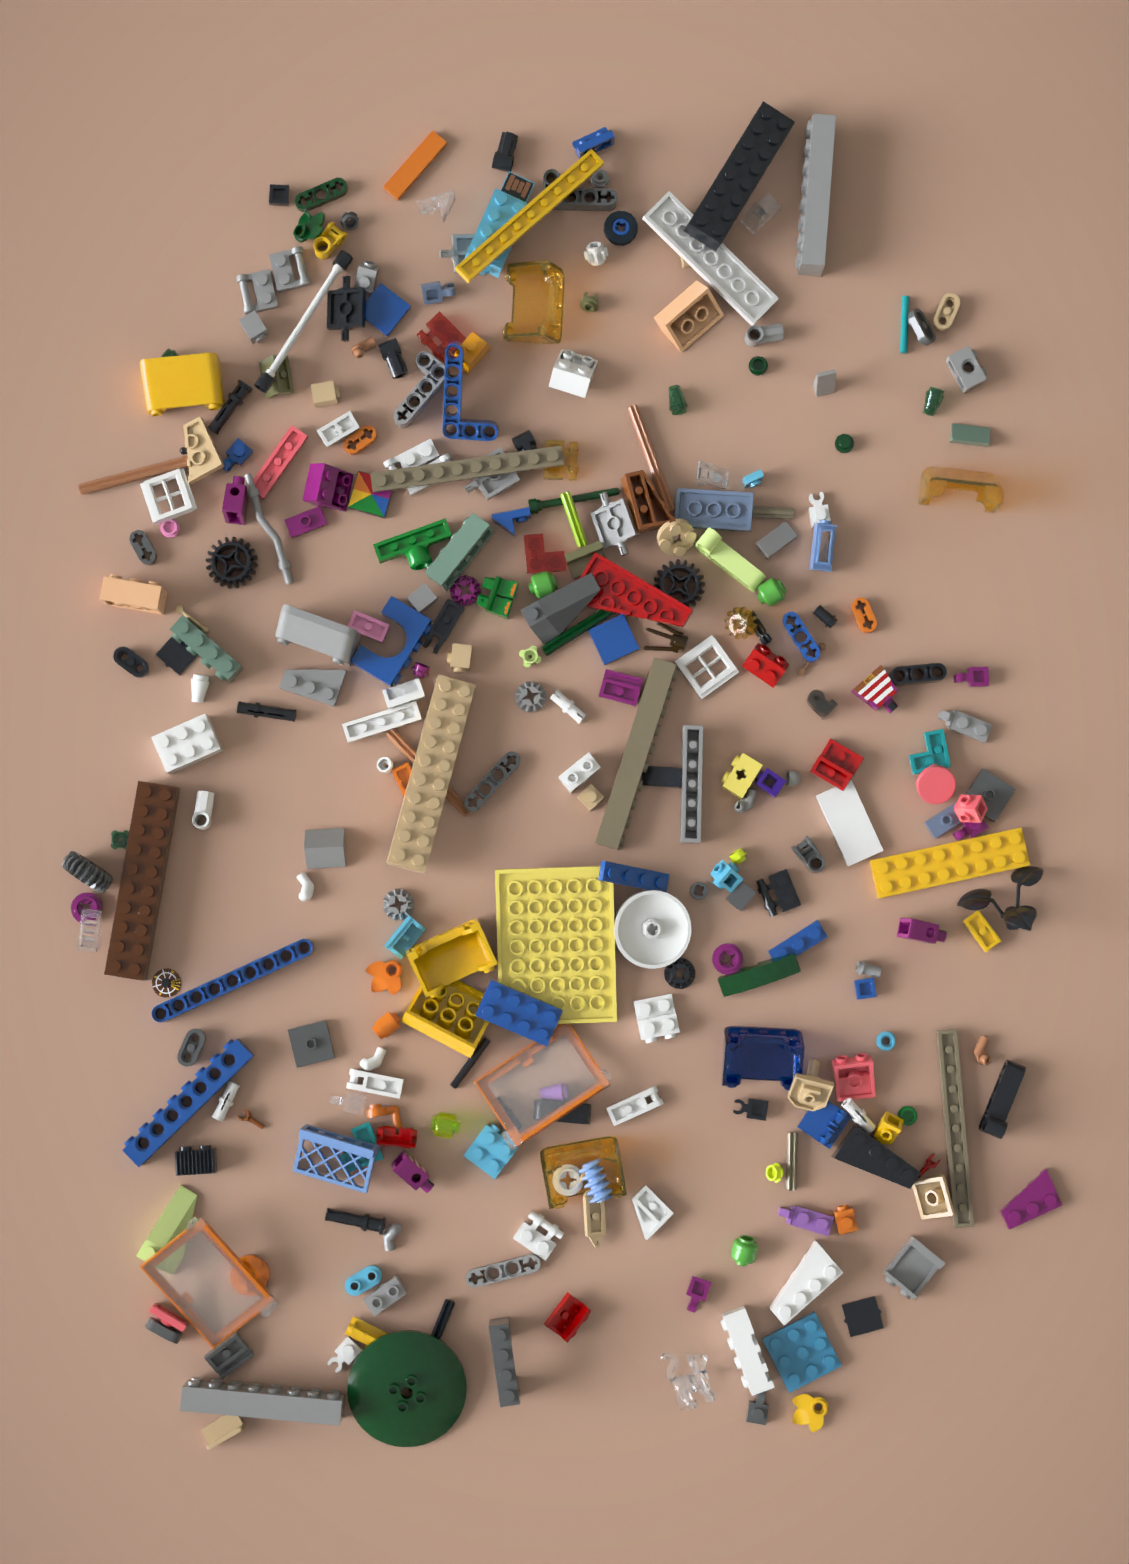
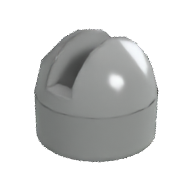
(792, 778)

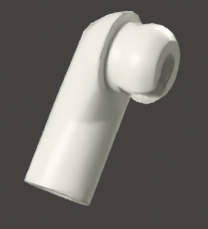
(307, 887)
(374, 1062)

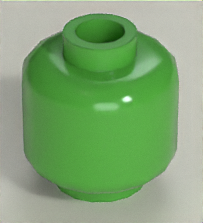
(542, 584)
(771, 592)
(744, 1250)

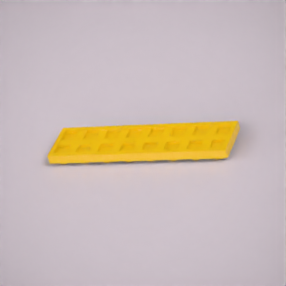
(949, 863)

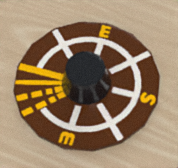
(166, 982)

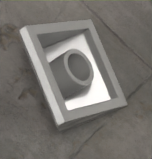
(325, 848)

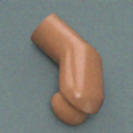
(980, 1051)

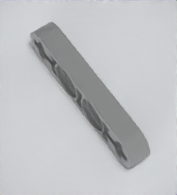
(503, 1272)

